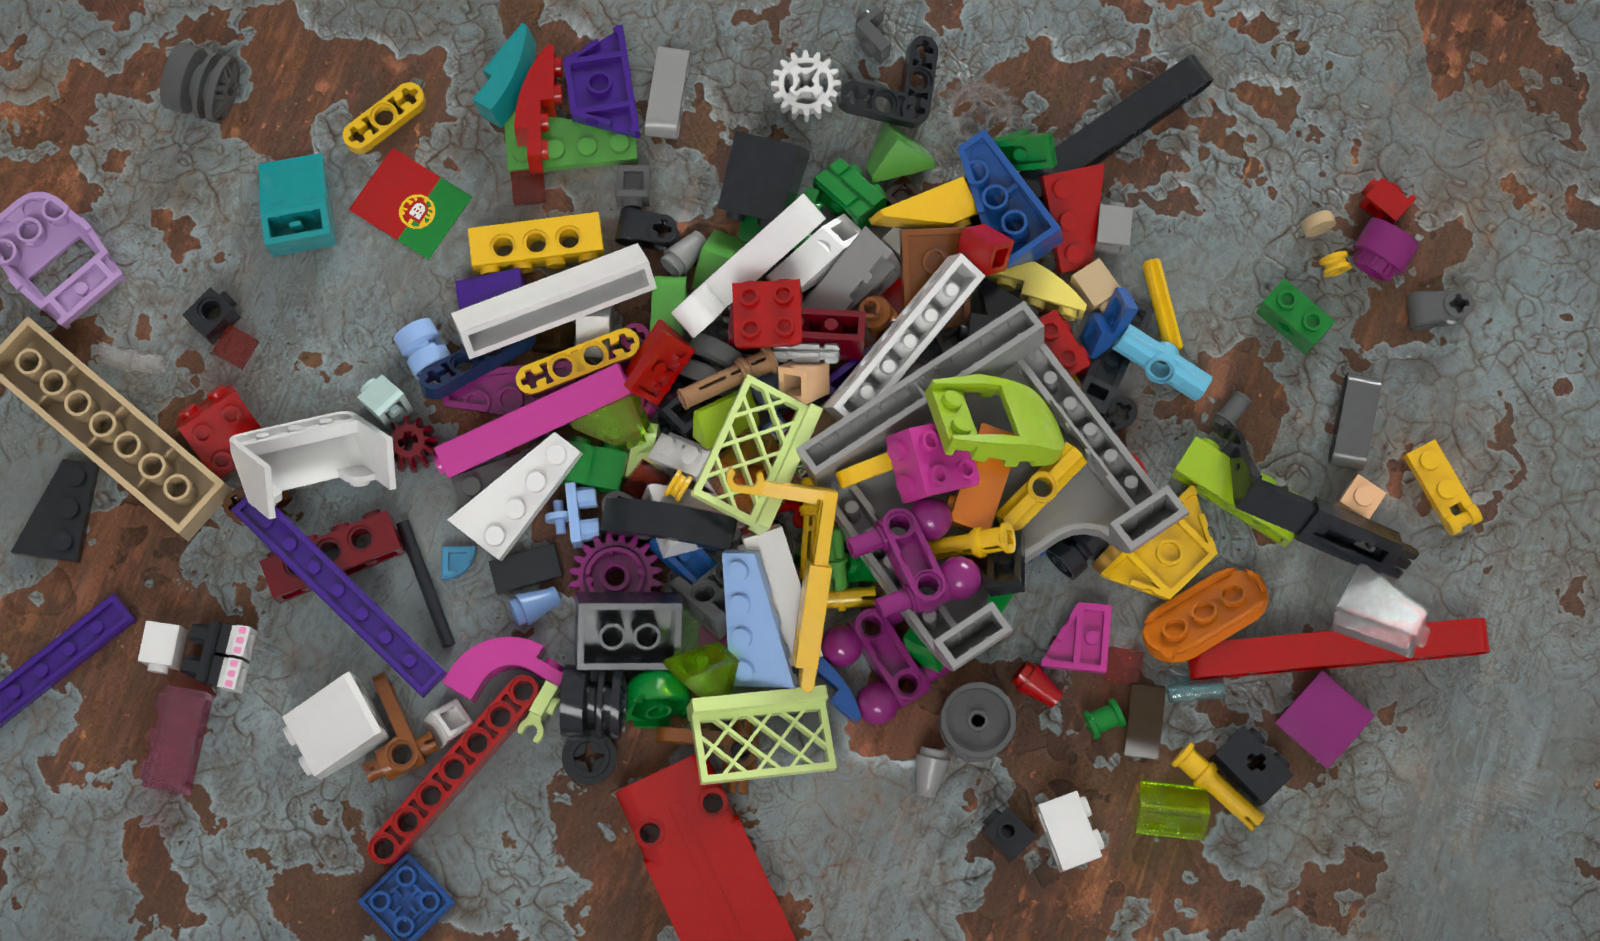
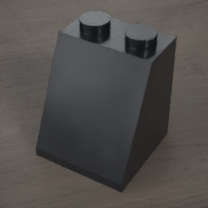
(761, 177)

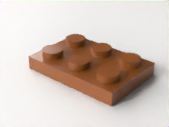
(921, 255)

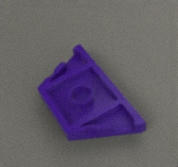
(602, 85)

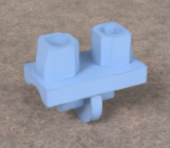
(577, 499)

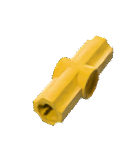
(1026, 503)

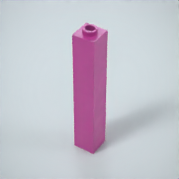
(531, 421)

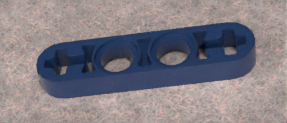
(481, 365)

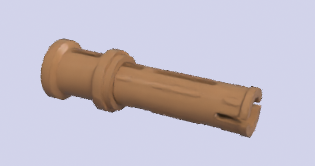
(711, 386)

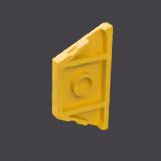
(1170, 558)

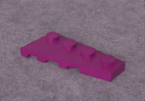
(498, 390)

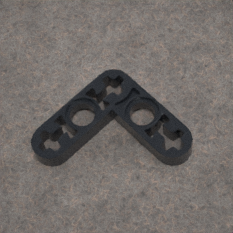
(899, 100)

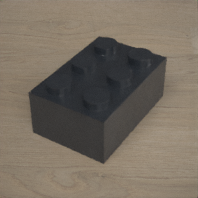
(627, 630)

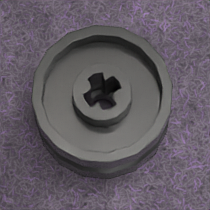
(709, 358)
(995, 712)

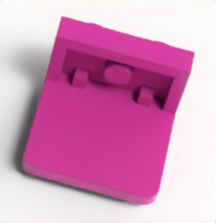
(923, 466)

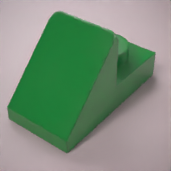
(1028, 150)

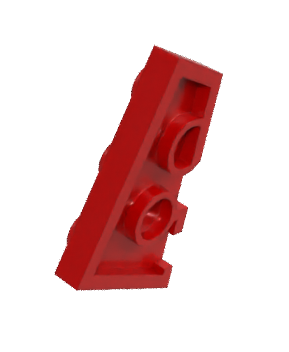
(1074, 204)

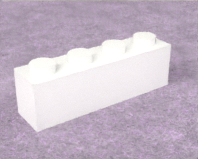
(781, 578)

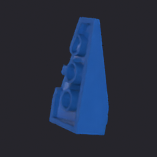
(1007, 201)

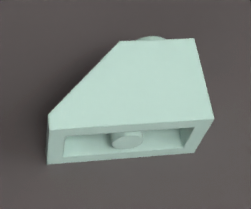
(385, 401)

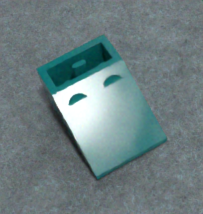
(295, 205)

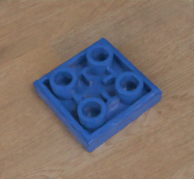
(406, 901)

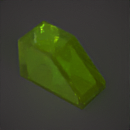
(617, 423)
(706, 669)

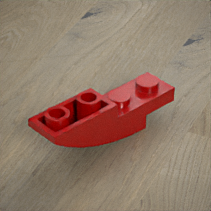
(536, 104)

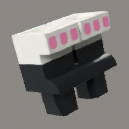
(220, 641)

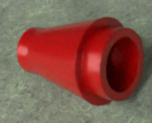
(1036, 684)

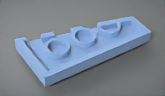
(754, 624)

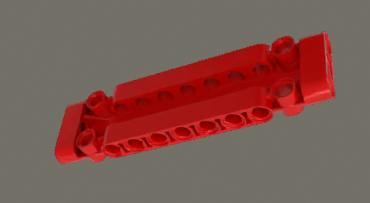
(702, 859)

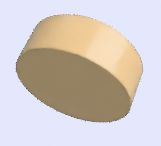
(1318, 223)

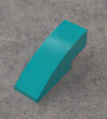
(505, 77)

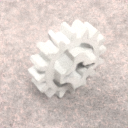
(805, 72)

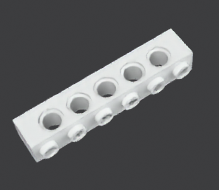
(907, 335)

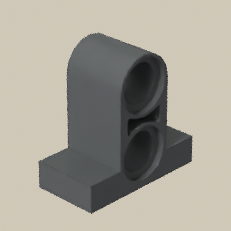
(705, 600)

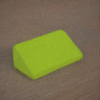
(710, 418)

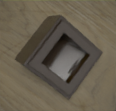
(555, 339)

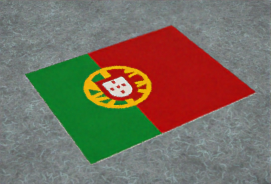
(410, 203)

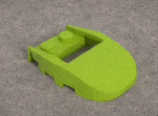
(1034, 425)

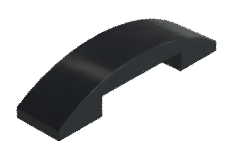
(1110, 368)
(668, 522)

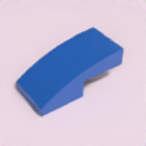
(1105, 328)
(843, 699)

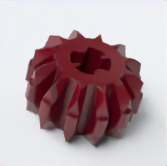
(420, 449)

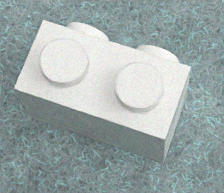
(1070, 831)

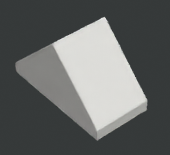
(594, 326)

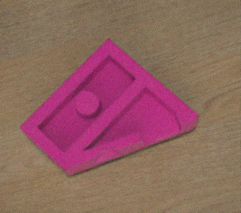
(1082, 640)

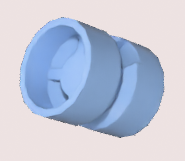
(421, 345)

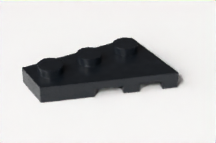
(62, 515)

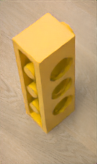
(487, 240)

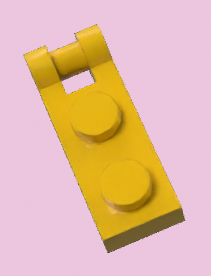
(1442, 487)

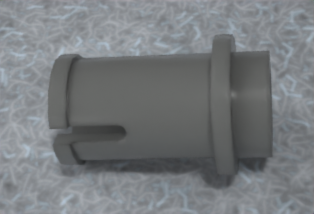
(1231, 410)

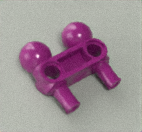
(914, 560)
(887, 659)

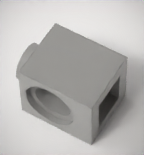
(1113, 228)

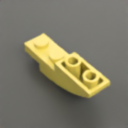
(1041, 289)

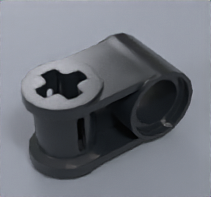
(643, 228)

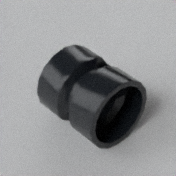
(1072, 553)

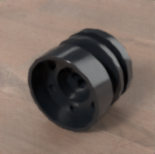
(593, 702)

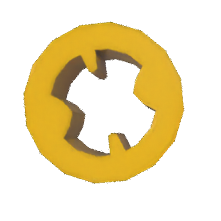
(1335, 264)
(678, 486)

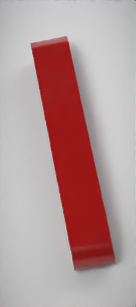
(439, 777)

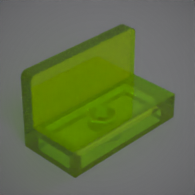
(1173, 810)

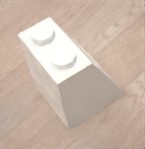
(335, 727)

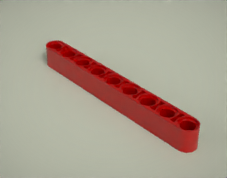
(1332, 651)

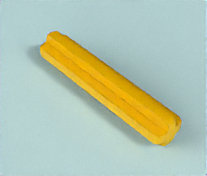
(1162, 302)

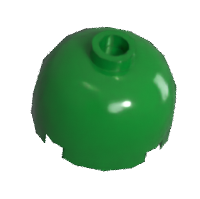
(655, 698)

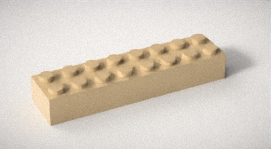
(109, 429)

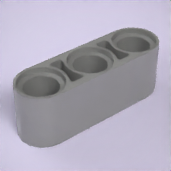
(667, 93)

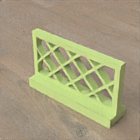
(785, 459)
(753, 706)

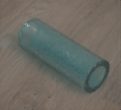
(1196, 690)

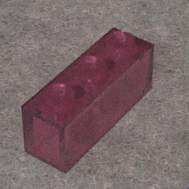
(176, 740)

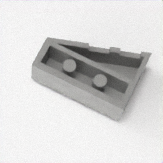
(860, 272)

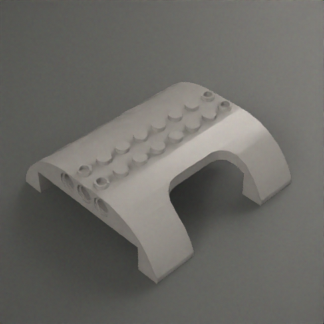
(1103, 500)

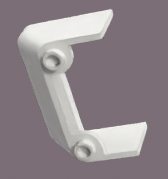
(311, 453)

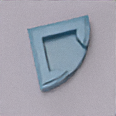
(456, 561)

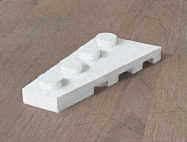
(513, 500)

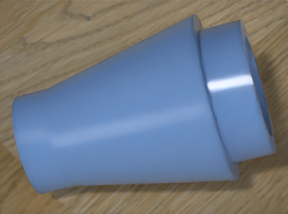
(533, 605)

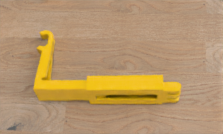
(816, 571)

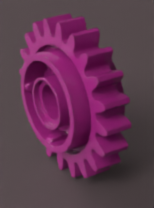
(616, 557)

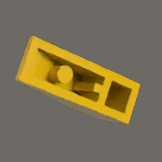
(939, 207)

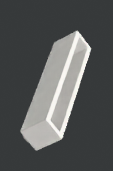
(554, 300)

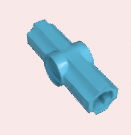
(1178, 371)

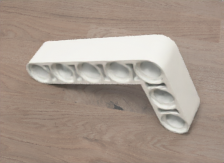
(748, 264)

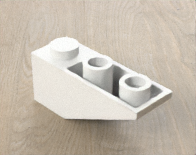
(817, 253)

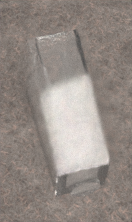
(1380, 614)

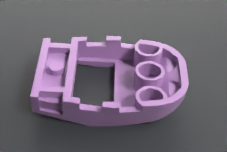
(34, 235)

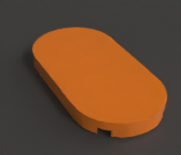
(1205, 615)

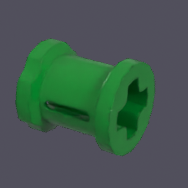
(1103, 719)

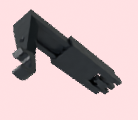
(1314, 521)

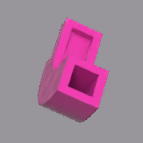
(488, 659)

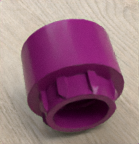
(1383, 250)

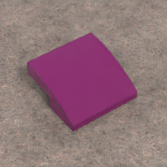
(1324, 719)

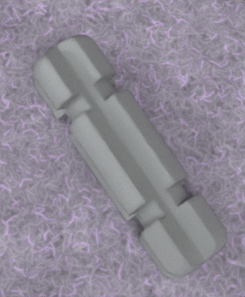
(808, 353)

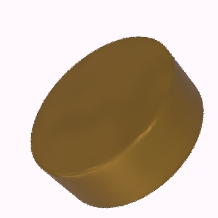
(1105, 559)

